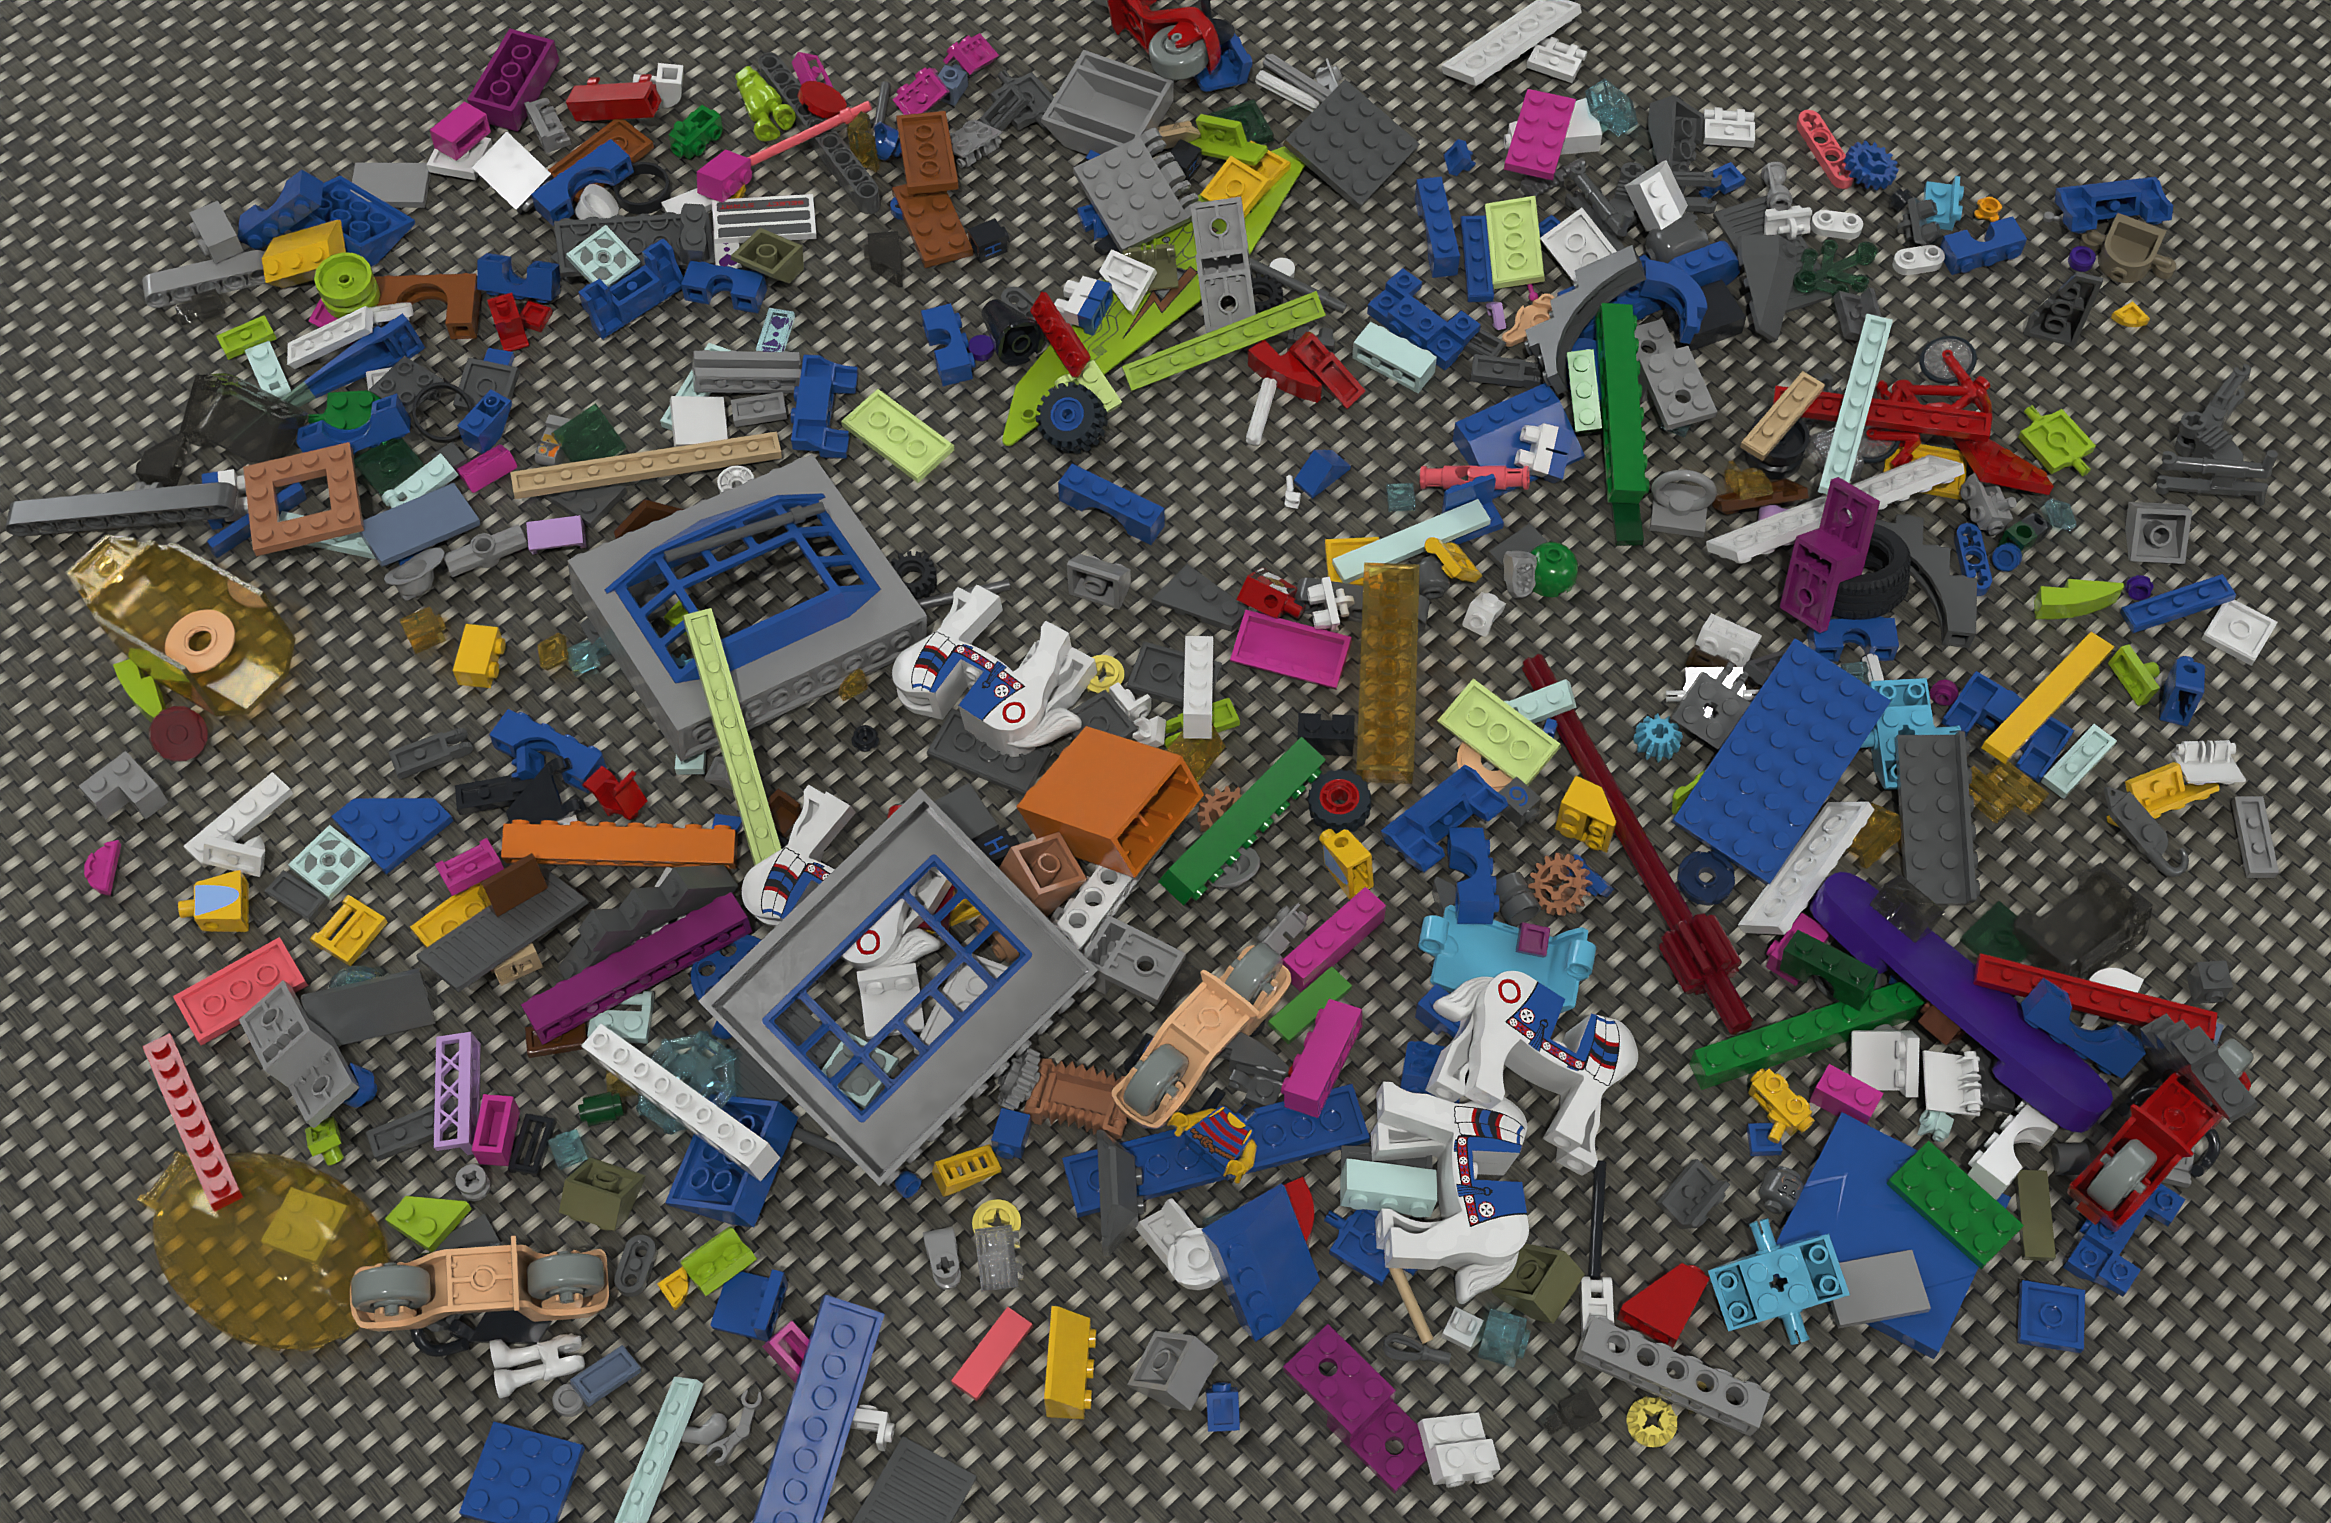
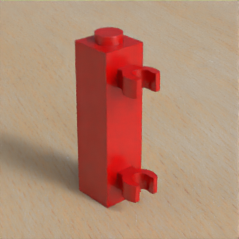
(614, 100)

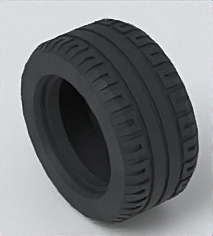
(1880, 591)

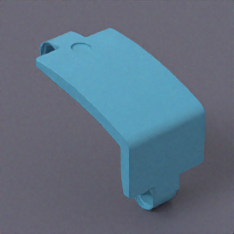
(1490, 949)

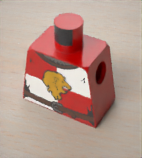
(1270, 594)

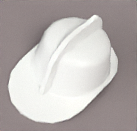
(596, 202)

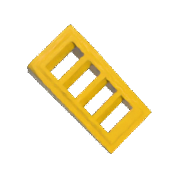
(957, 1183)

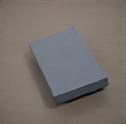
(418, 524)

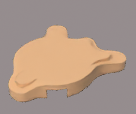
(1527, 318)

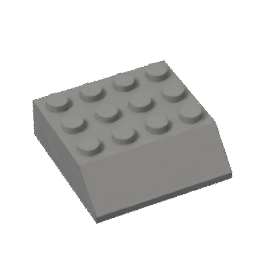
(1106, 104)

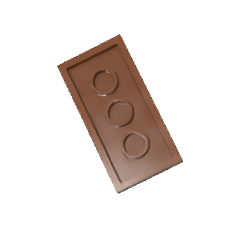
(618, 130)
(927, 152)
(933, 226)

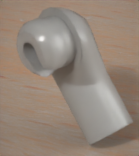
(708, 1432)

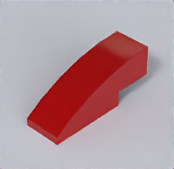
(1327, 369)
(1286, 370)

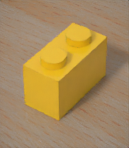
(478, 656)

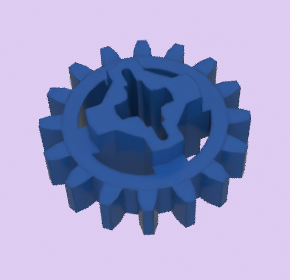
(1870, 165)

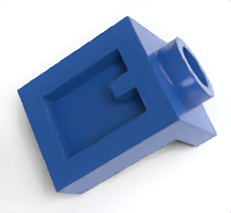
(1222, 1407)

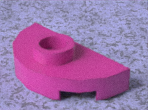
(101, 867)

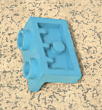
(1947, 201)

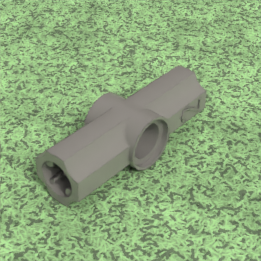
(474, 554)

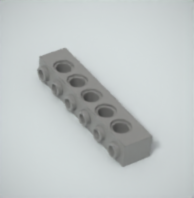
(1654, 1378)

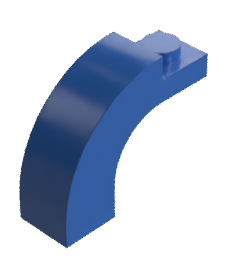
(1679, 291)

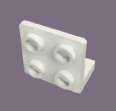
(885, 994)
(1886, 1059)

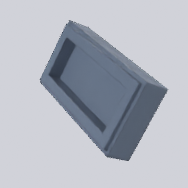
(605, 1376)

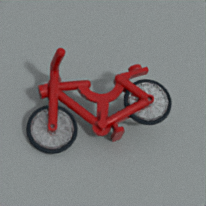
(1944, 362)

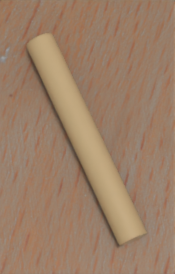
(1411, 1304)

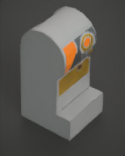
(548, 450)

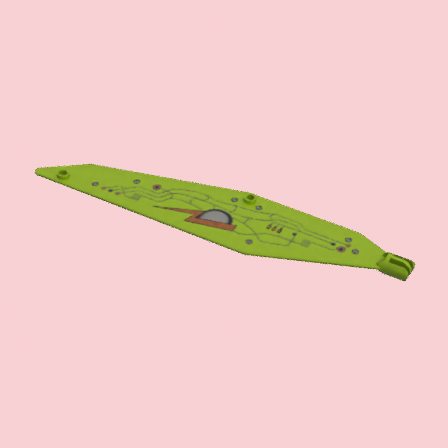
(1124, 333)

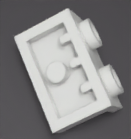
(1727, 640)

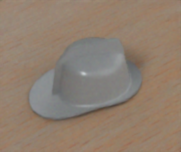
(416, 574)

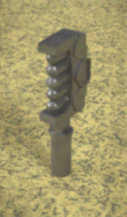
(1535, 186)

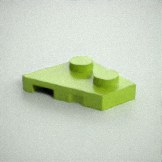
(427, 1219)

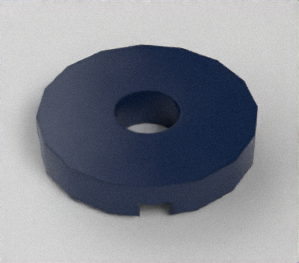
(1700, 891)

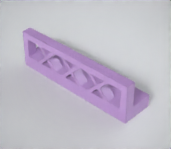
(468, 1091)

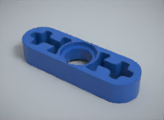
(1977, 549)

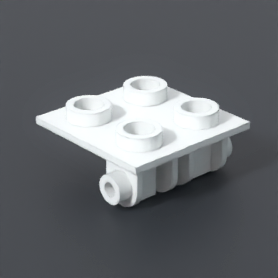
(2208, 763)
(1952, 1082)

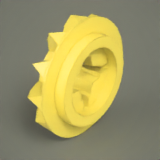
(1114, 673)
(988, 1212)
(1651, 1435)

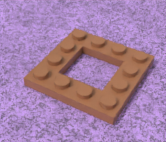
(261, 482)

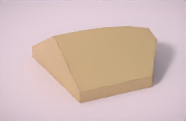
(1174, 132)

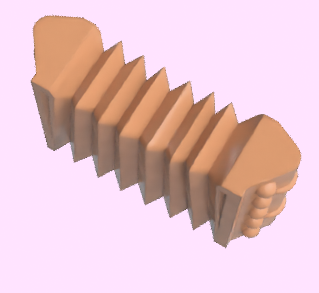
(1076, 1096)

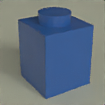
(1011, 1134)

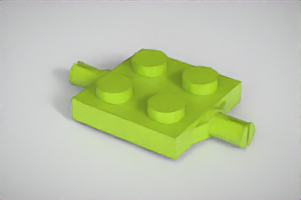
(2056, 441)

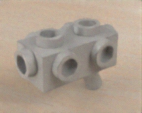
(1987, 505)

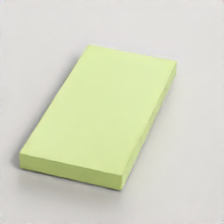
(1514, 242)
(897, 435)
(1499, 733)

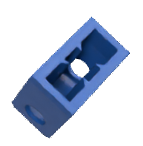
(2189, 679)

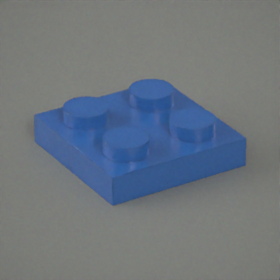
(2051, 1316)

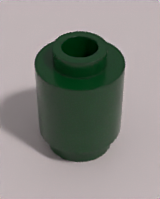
(601, 1108)

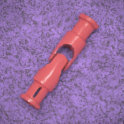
(1452, 475)

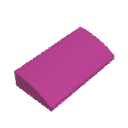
(1291, 649)

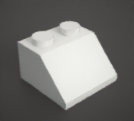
(1657, 197)

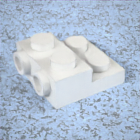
(1458, 1450)

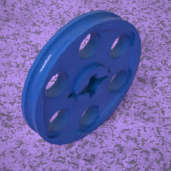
(722, 964)

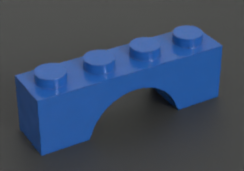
(603, 165)
(298, 199)
(1441, 238)
(386, 422)
(1136, 514)
(519, 730)
(1474, 896)
(2111, 1048)

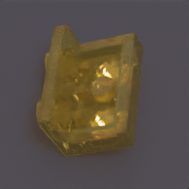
(1197, 752)

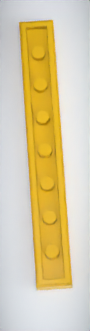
(2047, 698)

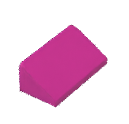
(804, 71)
(487, 468)

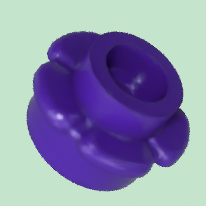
(2139, 587)

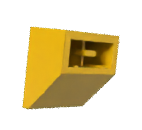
(1586, 815)

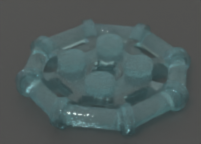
(695, 1065)

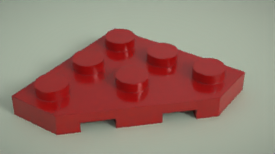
(2003, 467)

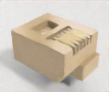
(518, 965)

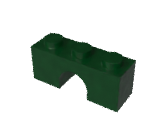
(1849, 977)

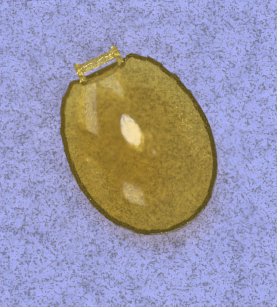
(272, 1262)

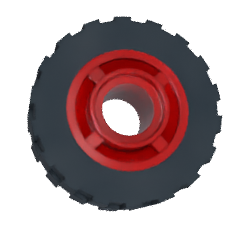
(1339, 786)

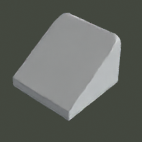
(718, 774)

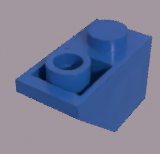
(485, 422)

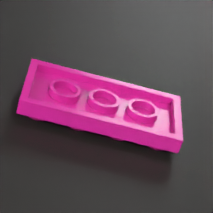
(1540, 134)

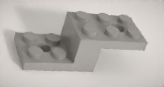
(1223, 262)
(1669, 374)
(1120, 949)
(299, 1054)

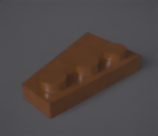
(1783, 491)

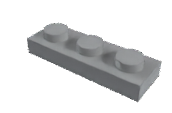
(2254, 837)

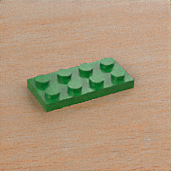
(1955, 1204)

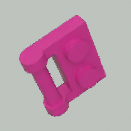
(469, 867)

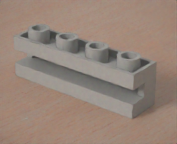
(745, 371)

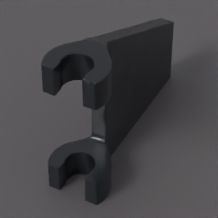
(541, 798)
(505, 1325)

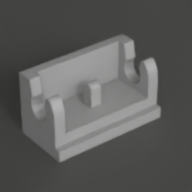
(547, 125)

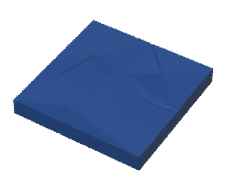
(1868, 1219)

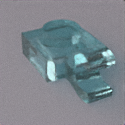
(585, 656)

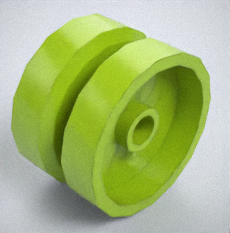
(346, 284)

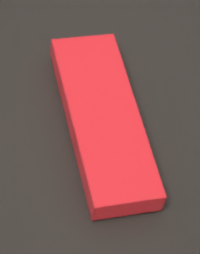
(992, 1354)

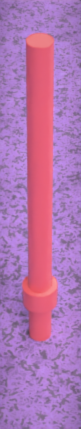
(846, 116)

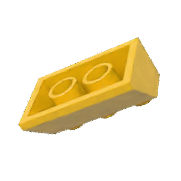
(296, 255)
(1069, 1364)

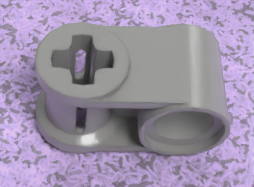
(942, 1253)

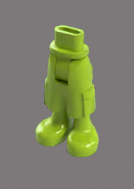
(760, 101)

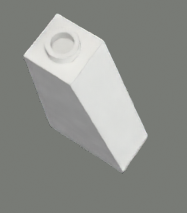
(1582, 135)

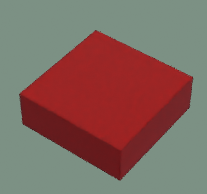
(535, 316)

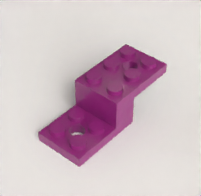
(1829, 554)
(1359, 1407)

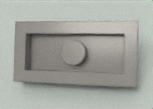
(758, 409)

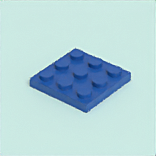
(521, 1477)

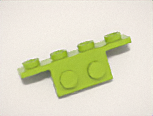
(1226, 138)

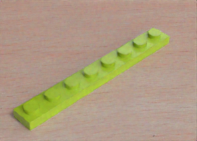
(1223, 341)

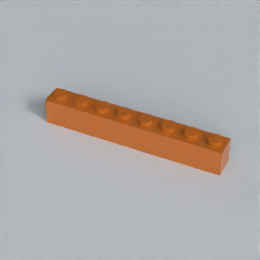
(619, 845)

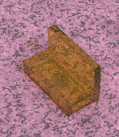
(862, 141)

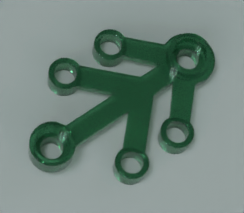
(1808, 280)

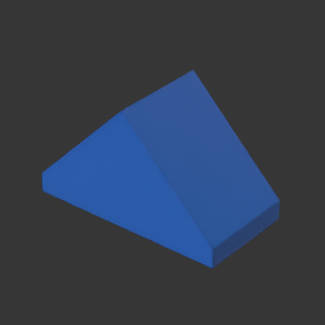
(1320, 471)

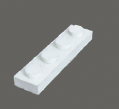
(330, 337)
(243, 814)

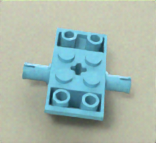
(1905, 715)
(1750, 1297)

